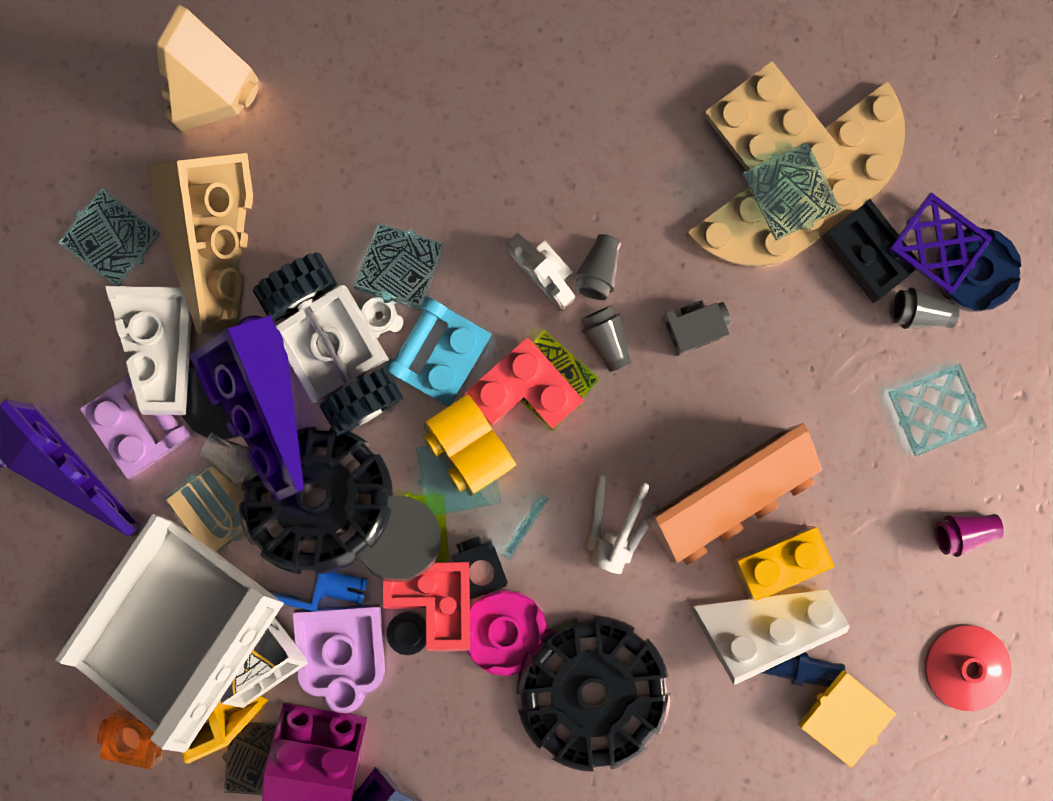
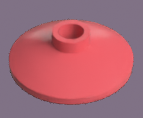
(948, 662)

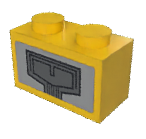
(782, 563)

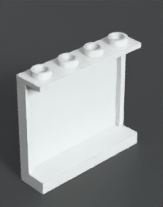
(170, 631)

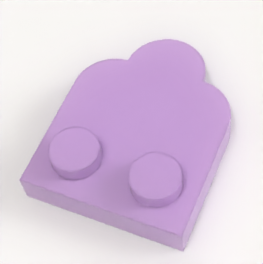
(341, 652)

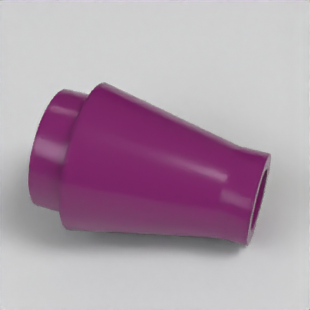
(967, 532)

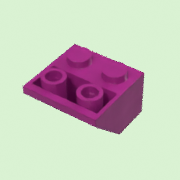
(313, 755)

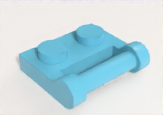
(451, 358)

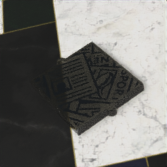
(247, 758)

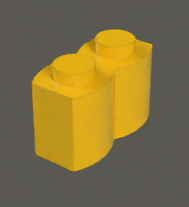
(468, 446)

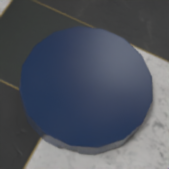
(992, 278)

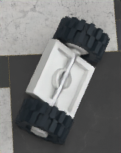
(328, 342)

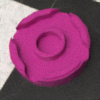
(504, 630)

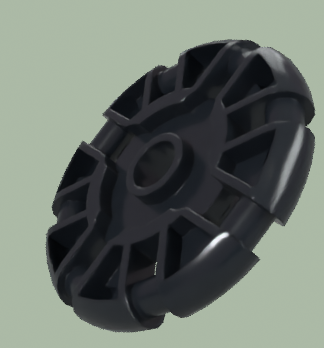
(332, 516)
(588, 667)

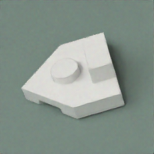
(543, 268)

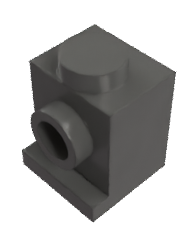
(697, 325)

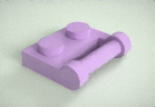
(127, 434)

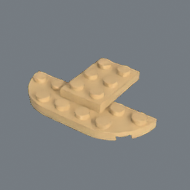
(770, 117)

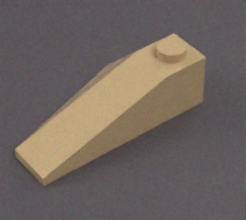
(203, 223)

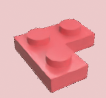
(529, 376)
(445, 596)

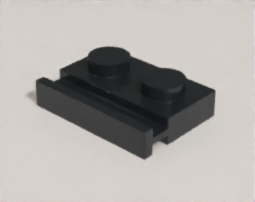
(863, 247)

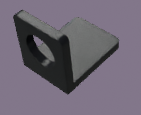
(475, 550)

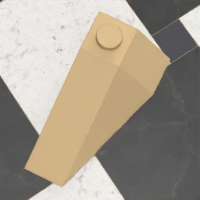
(202, 74)

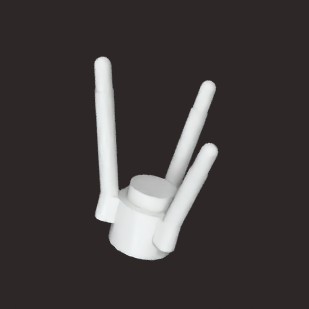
(615, 549)

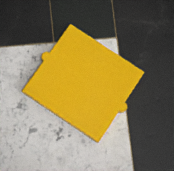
(847, 719)

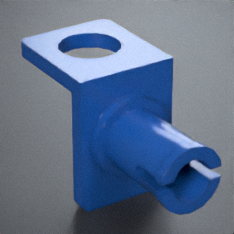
(329, 585)

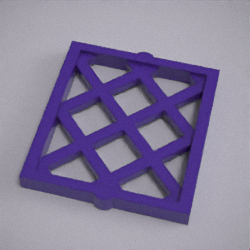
(959, 220)

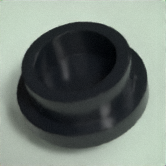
(407, 633)

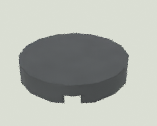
(407, 543)

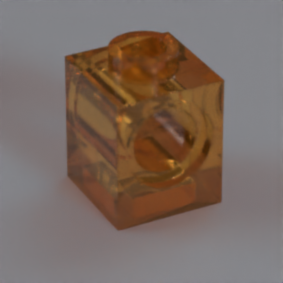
(114, 748)

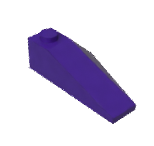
(252, 381)
(42, 455)

